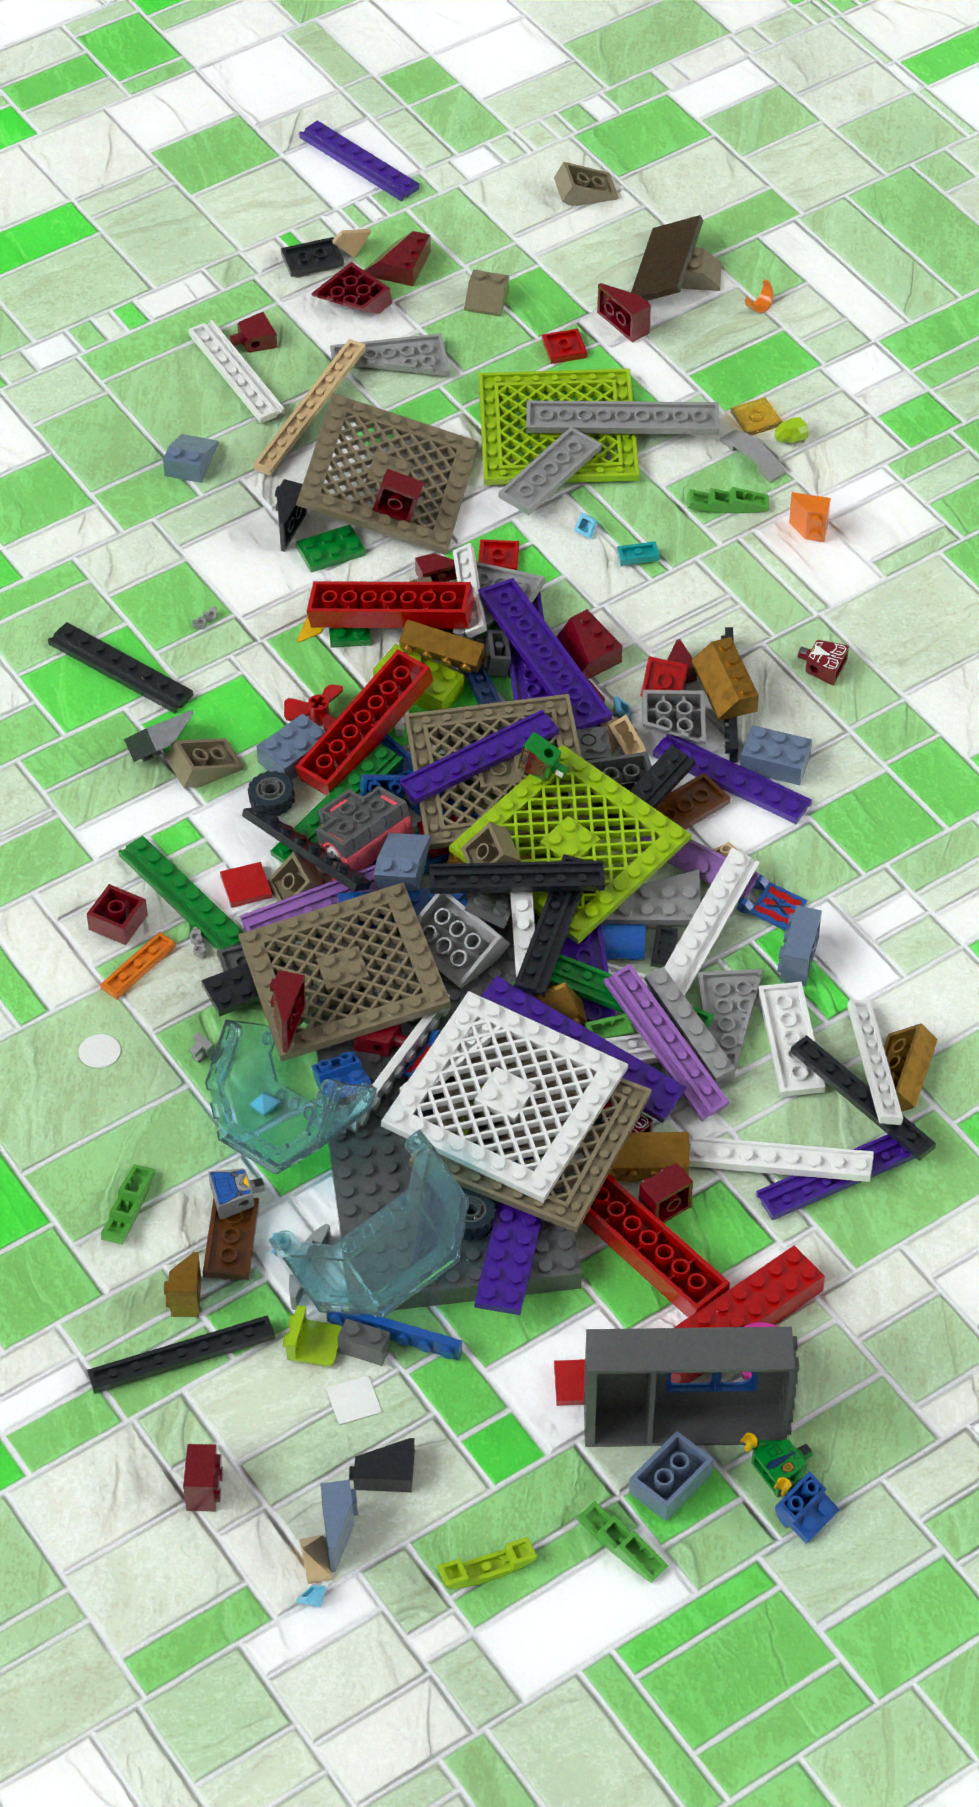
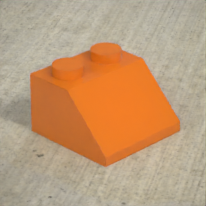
(810, 515)

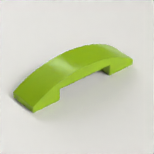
(489, 1566)

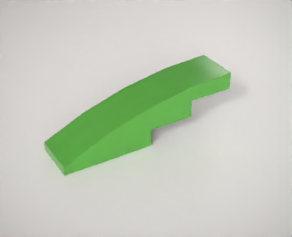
(734, 501)
(611, 1026)
(128, 1204)
(622, 1543)

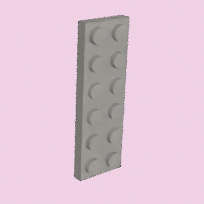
(549, 470)

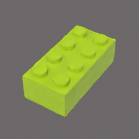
(442, 692)

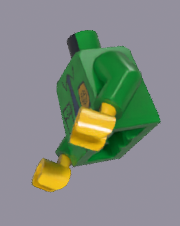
(778, 1462)

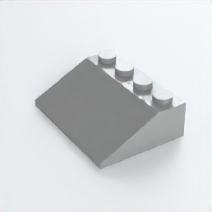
(459, 940)

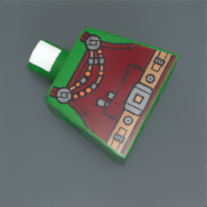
(541, 758)

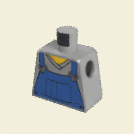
(233, 1191)

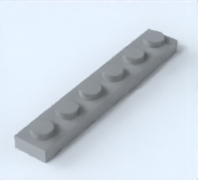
(689, 1024)

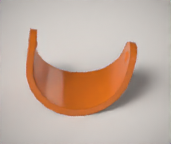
(763, 301)

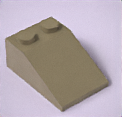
(584, 185)
(202, 761)

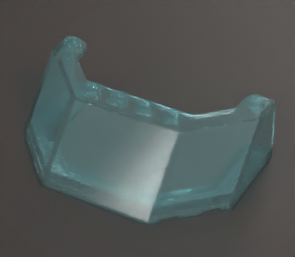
(295, 1128)
(389, 1252)

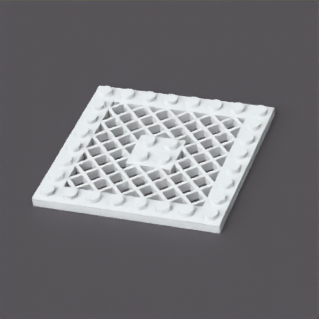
(506, 1096)

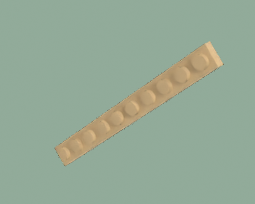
(309, 407)

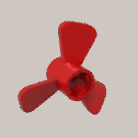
(316, 708)

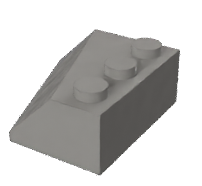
(675, 713)

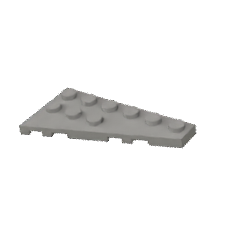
(408, 354)
(661, 902)
(731, 1001)

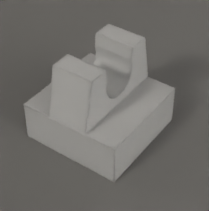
(202, 1048)

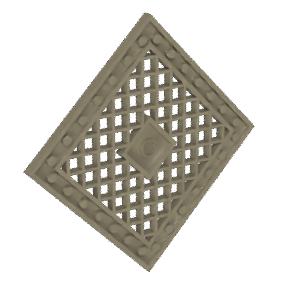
(342, 412)
(493, 780)
(346, 970)
(570, 1207)

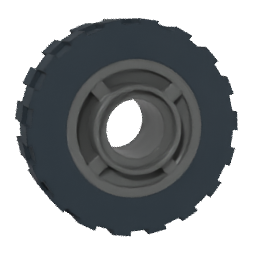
(272, 791)
(481, 1216)

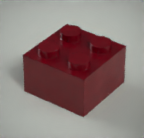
(398, 495)
(117, 914)
(667, 1192)
(202, 1477)

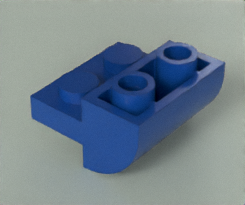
(388, 782)
(624, 941)
(344, 1068)
(806, 1508)

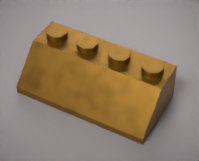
(442, 646)
(725, 680)
(908, 1059)
(649, 1153)

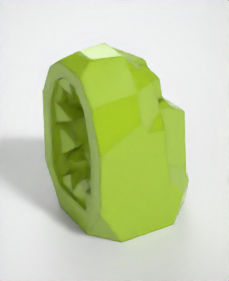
(792, 431)

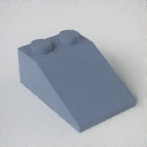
(189, 457)
(402, 860)
(339, 1509)

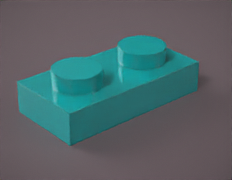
(638, 553)

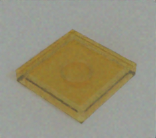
(756, 416)

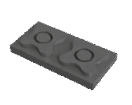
(593, 743)

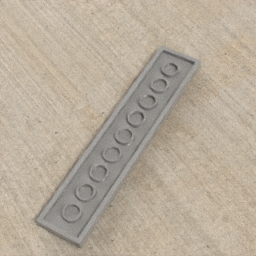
(623, 417)

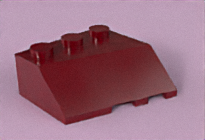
(403, 259)
(356, 290)
(590, 644)

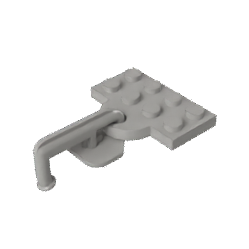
(490, 574)

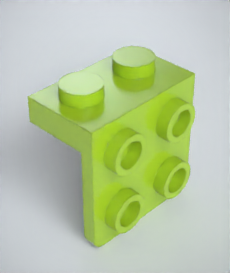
(311, 1340)

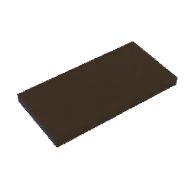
(667, 258)

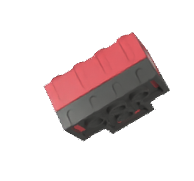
(358, 825)

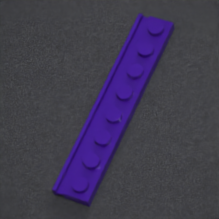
(359, 160)
(476, 757)
(740, 780)
(801, 1191)

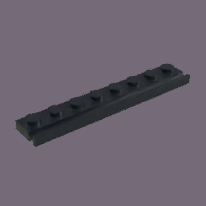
(120, 667)
(658, 781)
(516, 877)
(548, 939)

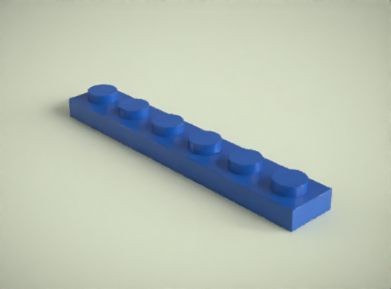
(406, 1334)

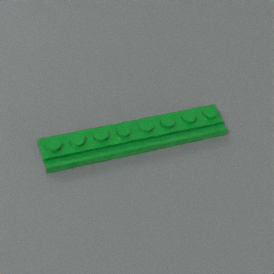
(380, 762)
(181, 893)
(588, 983)

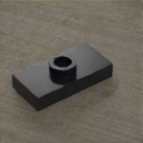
(663, 945)

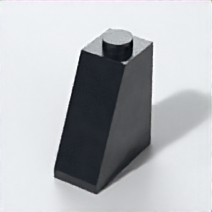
(385, 1468)

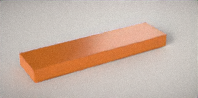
(138, 965)

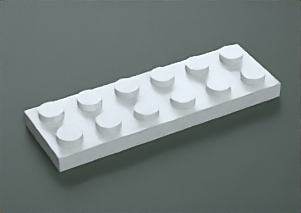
(787, 1023)

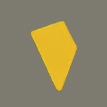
(307, 631)

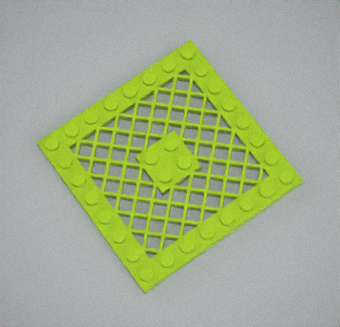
(494, 386)
(574, 840)

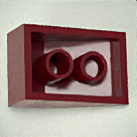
(624, 311)
(288, 1004)

